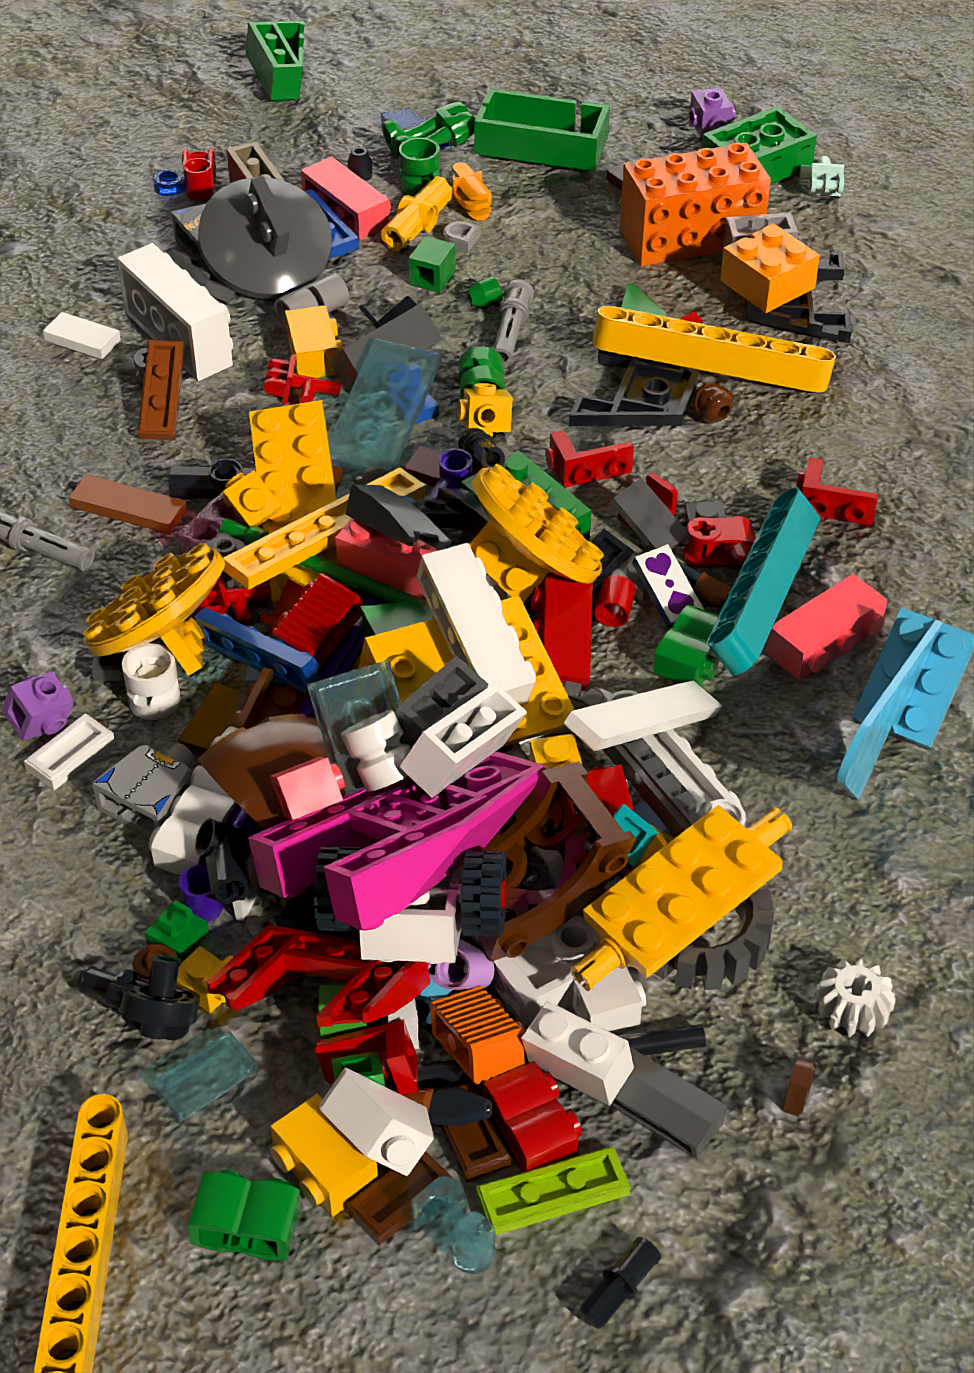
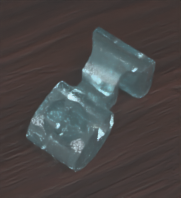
(471, 1233)

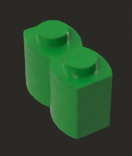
(684, 648)
(245, 1215)

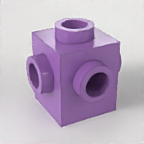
(710, 110)
(37, 706)

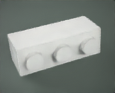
(462, 739)

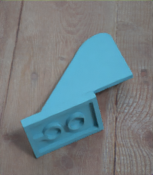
(906, 692)

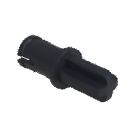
(619, 1283)

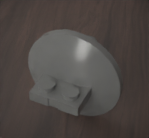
(264, 237)

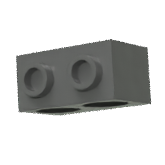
(438, 698)

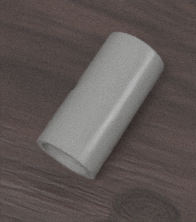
(325, 291)

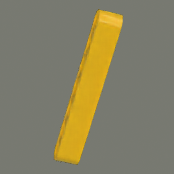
(713, 349)
(82, 1236)

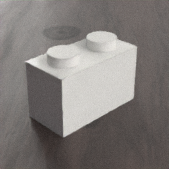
(578, 1052)

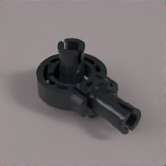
(151, 1006)

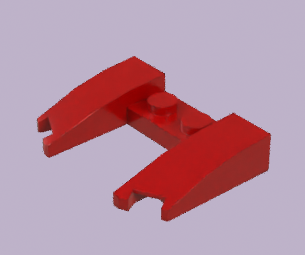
(281, 953)

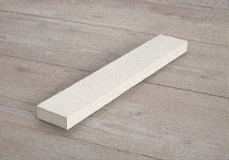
(641, 715)

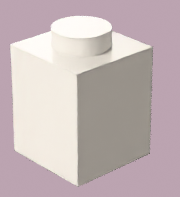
(612, 1003)

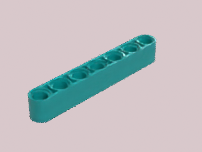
(763, 582)

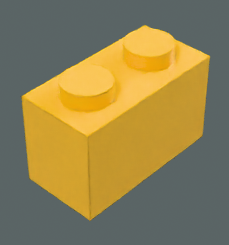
(312, 340)
(321, 1157)

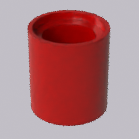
(615, 601)

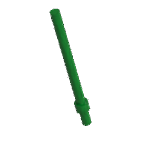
(324, 566)

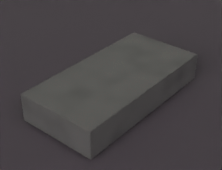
(649, 516)

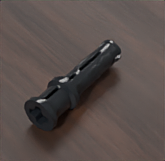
(481, 448)

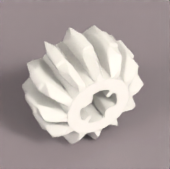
(855, 997)

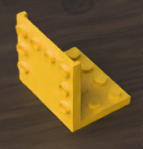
(421, 651)

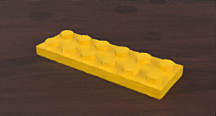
(297, 469)

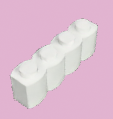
(175, 840)

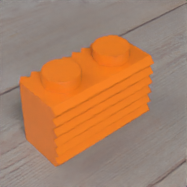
(478, 1033)

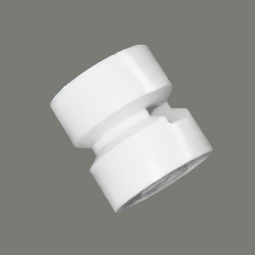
(151, 681)
(378, 749)

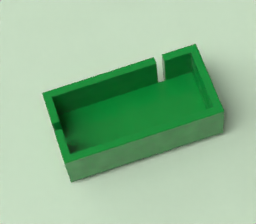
(541, 129)

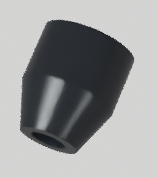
(360, 163)

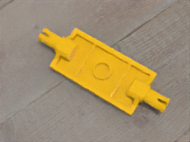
(680, 893)

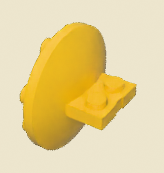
(528, 536)
(159, 608)

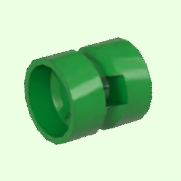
(418, 164)
(480, 366)

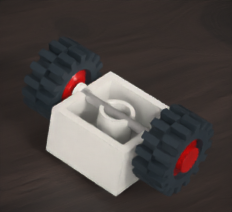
(432, 923)

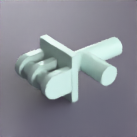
(824, 177)

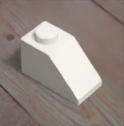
(378, 1121)

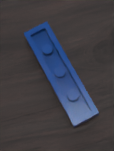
(258, 650)

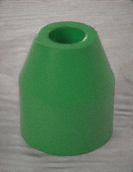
(485, 292)

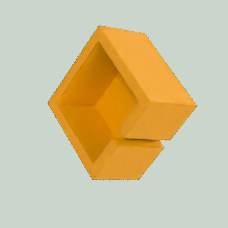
(769, 268)

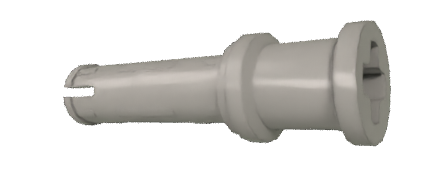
(504, 345)
(23, 534)

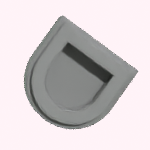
(462, 235)

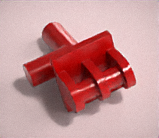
(281, 378)
(221, 598)

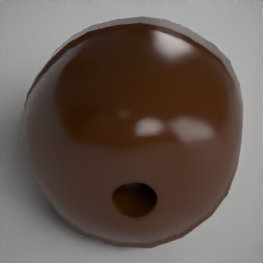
(713, 402)

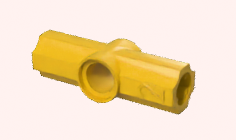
(417, 214)

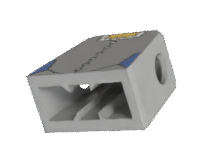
(144, 786)

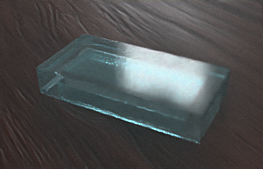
(204, 1076)

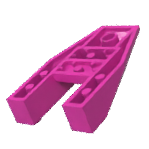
(402, 835)

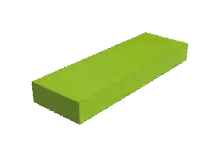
(553, 1190)

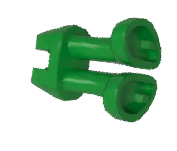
(450, 124)

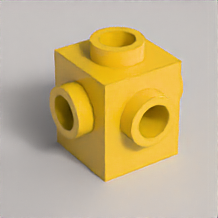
(486, 408)

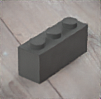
(409, 329)

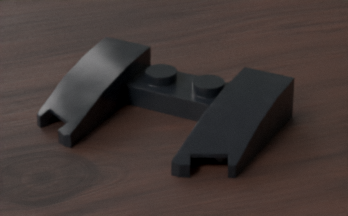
(412, 520)

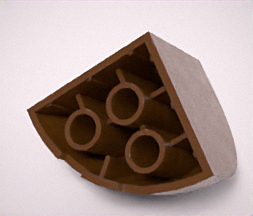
(251, 755)

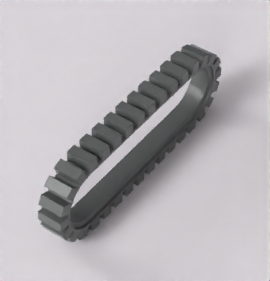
(678, 814)

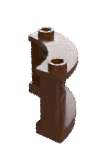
(584, 869)

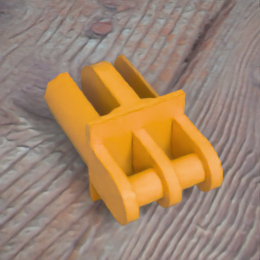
(471, 192)

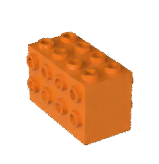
(681, 201)

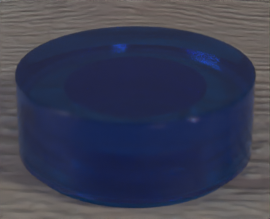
(169, 182)

